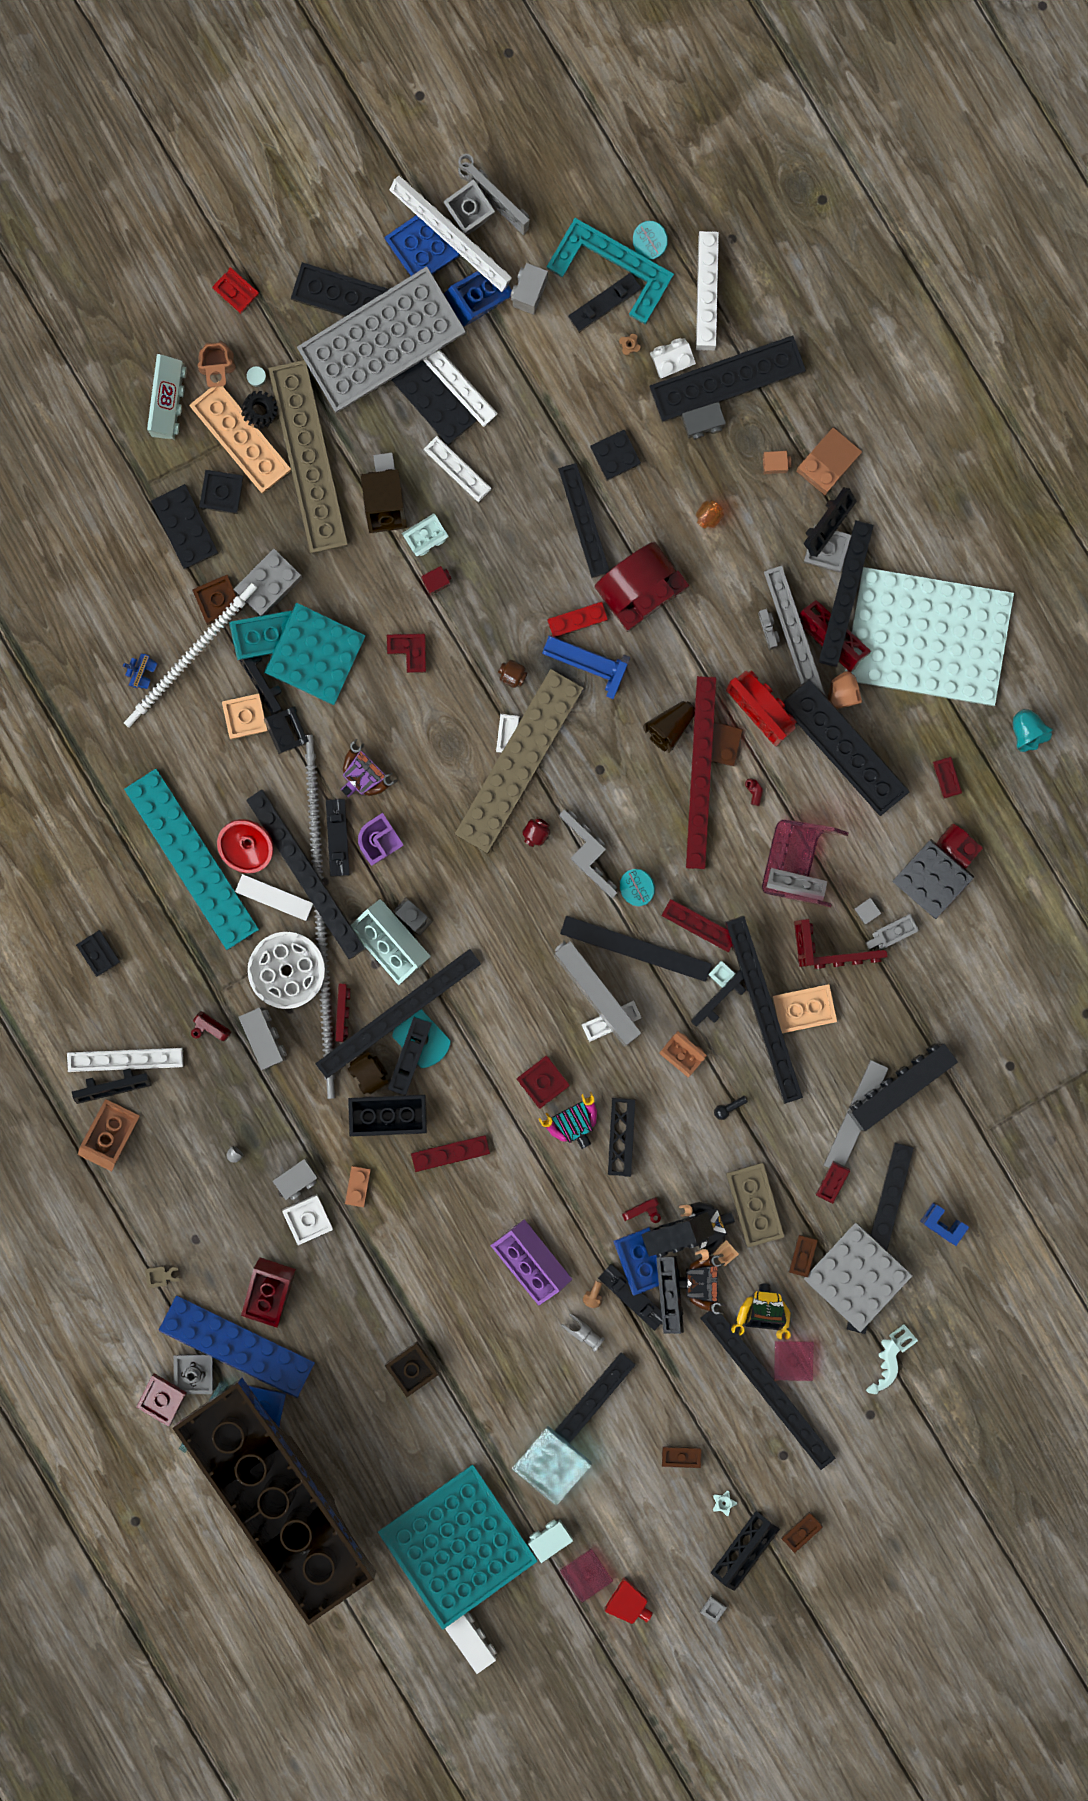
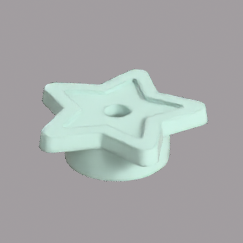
(724, 1508)

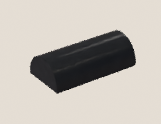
(387, 1115)

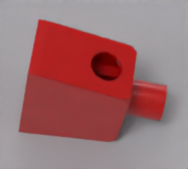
(628, 1603)

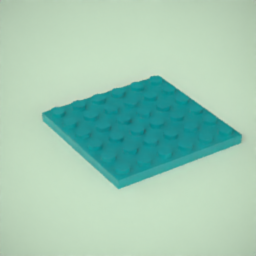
(457, 1546)

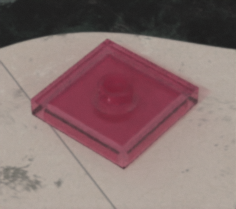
(793, 1360)
(586, 1575)

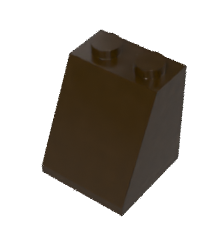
(383, 501)

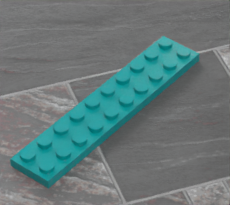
(191, 859)

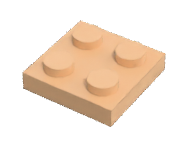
(244, 716)

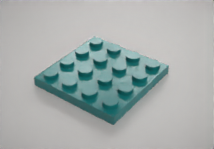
(314, 654)

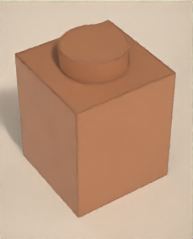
(776, 462)

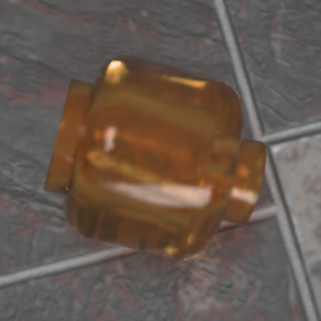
(709, 514)

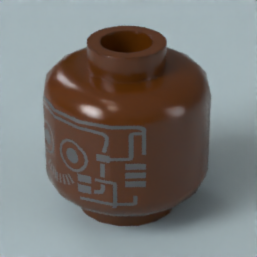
(512, 673)

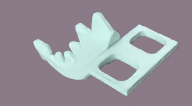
(891, 1347)

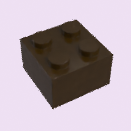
(412, 1369)

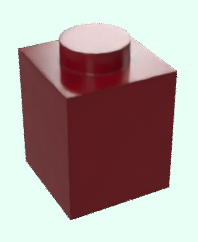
(436, 580)

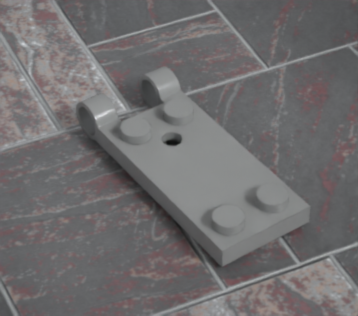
(502, 204)

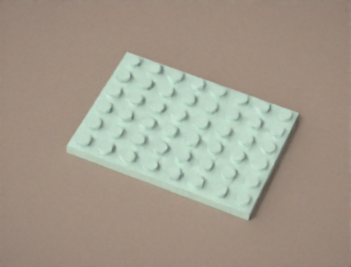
(931, 636)

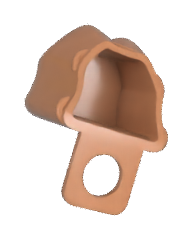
(214, 360)
(844, 690)

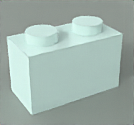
(550, 1540)

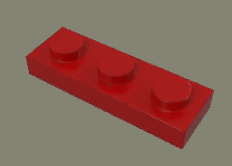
(577, 619)

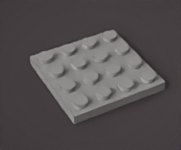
(858, 1277)

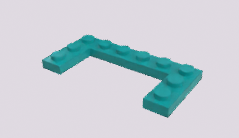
(581, 234)

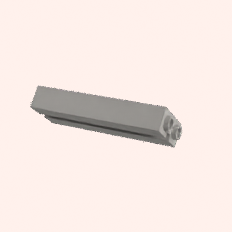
(596, 993)

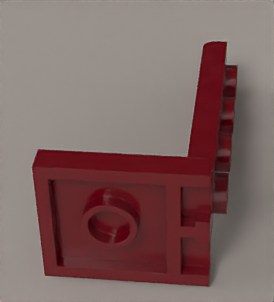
(806, 949)

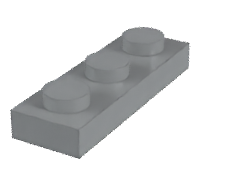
(796, 884)

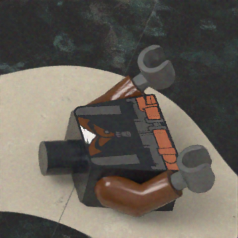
(702, 1283)

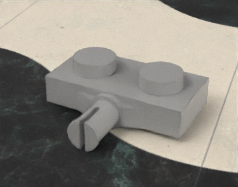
(766, 621)

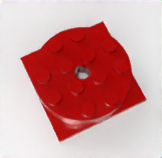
(761, 707)

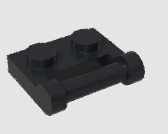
(281, 733)

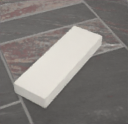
(597, 1027)

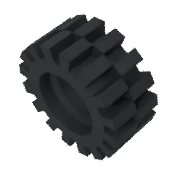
(252, 416)

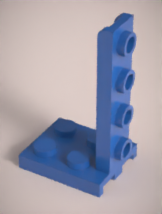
(589, 662)

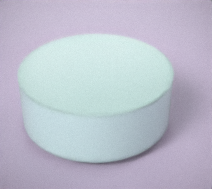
(256, 376)

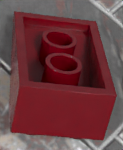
(268, 1292)

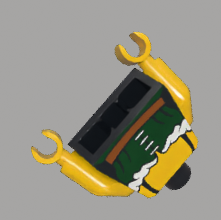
(764, 1311)

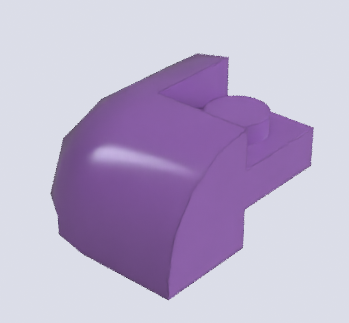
(378, 839)

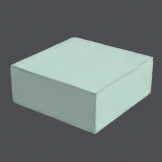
(721, 974)

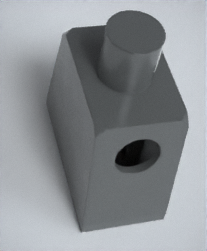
(412, 916)

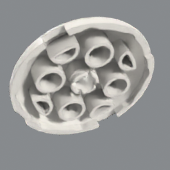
(267, 964)

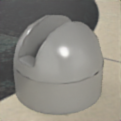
(234, 1154)

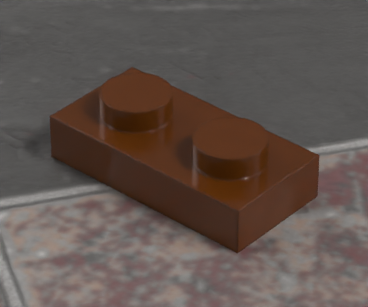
(803, 1256)
(681, 1457)
(802, 1532)

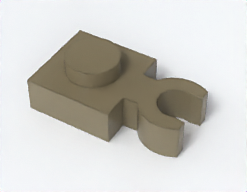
(158, 1276)

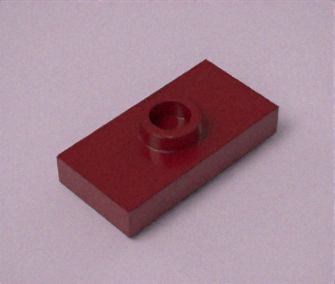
(947, 777)
(833, 1182)

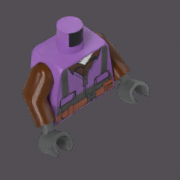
(363, 774)

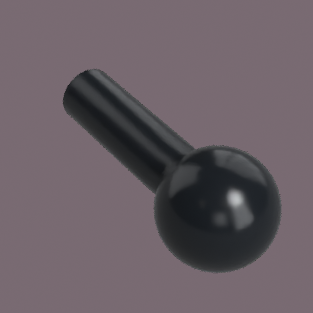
(722, 1112)

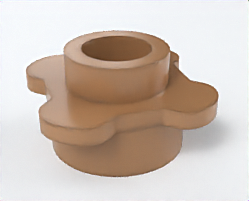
(629, 349)

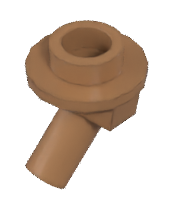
(593, 1299)

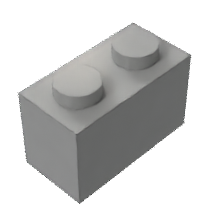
(295, 1179)

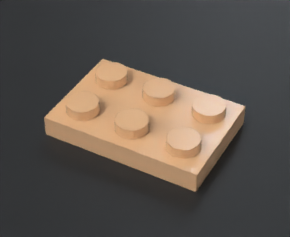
(804, 1008)

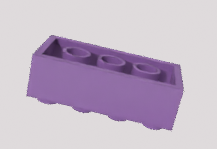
(531, 1262)

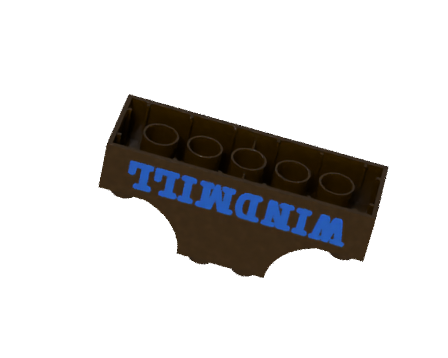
(276, 1500)

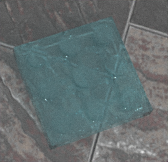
(552, 1465)

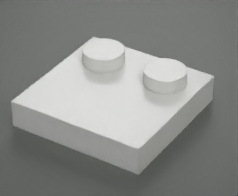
(307, 1219)

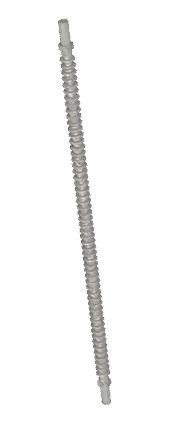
(310, 757)

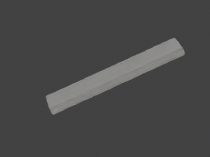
(849, 1130)

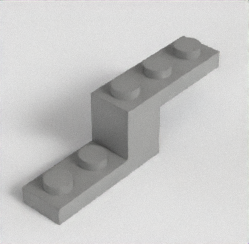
(588, 853)

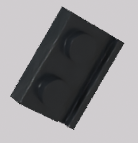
(98, 953)

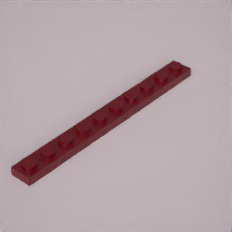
(701, 772)

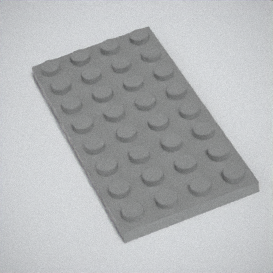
(381, 339)

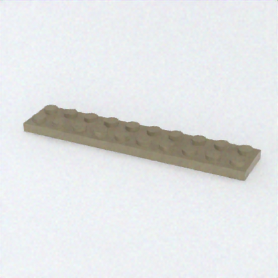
(308, 457)
(519, 761)

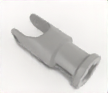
(585, 1334)

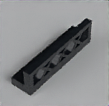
(629, 1132)
(752, 1551)

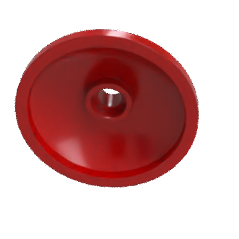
(241, 854)

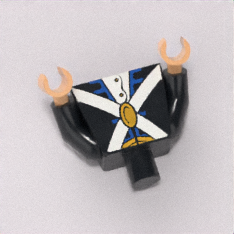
(718, 1222)

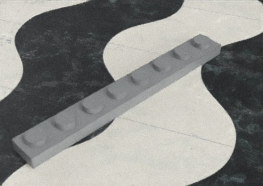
(792, 626)

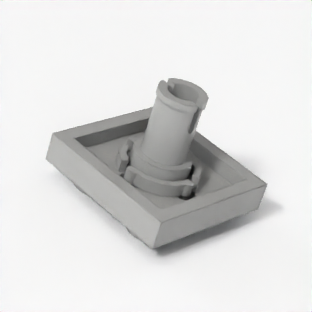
(183, 1364)

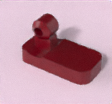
(207, 1023)
(649, 1206)

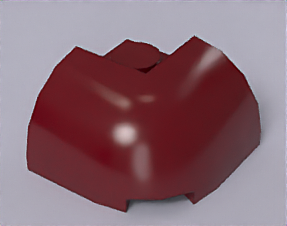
(959, 845)

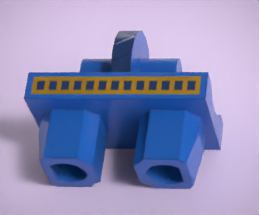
(143, 663)

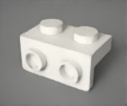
(672, 357)

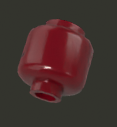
(536, 832)

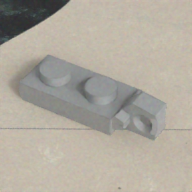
(893, 933)

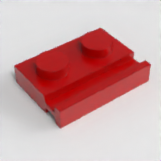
(235, 290)

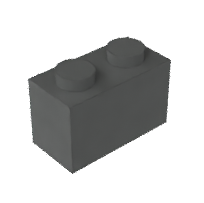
(703, 420)

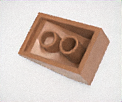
(828, 461)
(108, 1135)

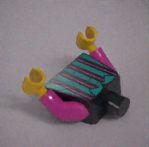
(573, 1122)

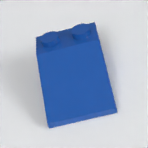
(474, 297)

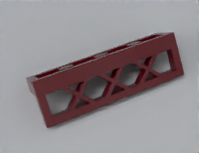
(816, 627)

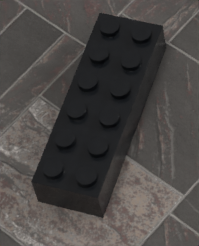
(902, 1087)

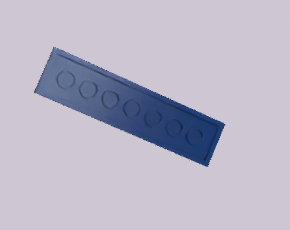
(236, 1346)

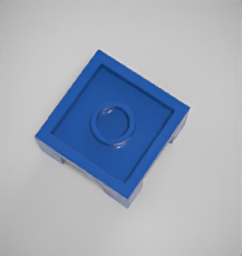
(954, 1234)

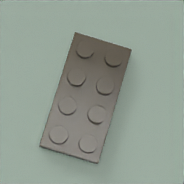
(755, 1205)

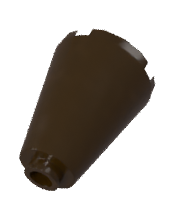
(670, 725)

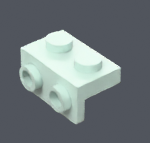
(425, 535)

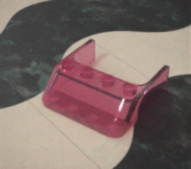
(794, 852)

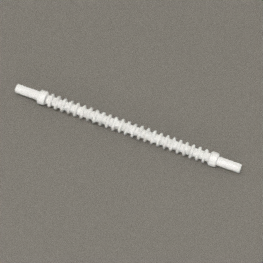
(141, 708)

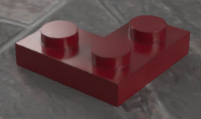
(413, 646)

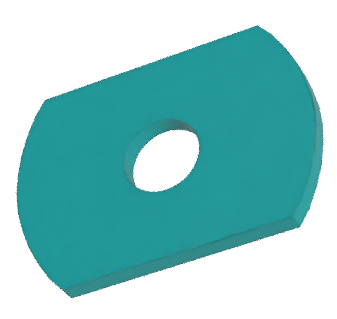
(437, 1044)

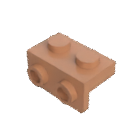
(683, 1054)

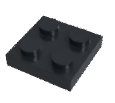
(615, 455)
(221, 491)

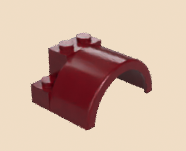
(642, 583)

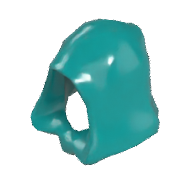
(1028, 727)

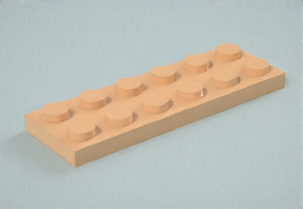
(241, 441)

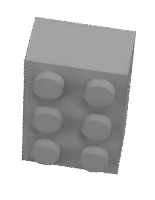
(273, 581)
(263, 1038)

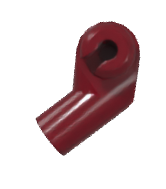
(756, 791)

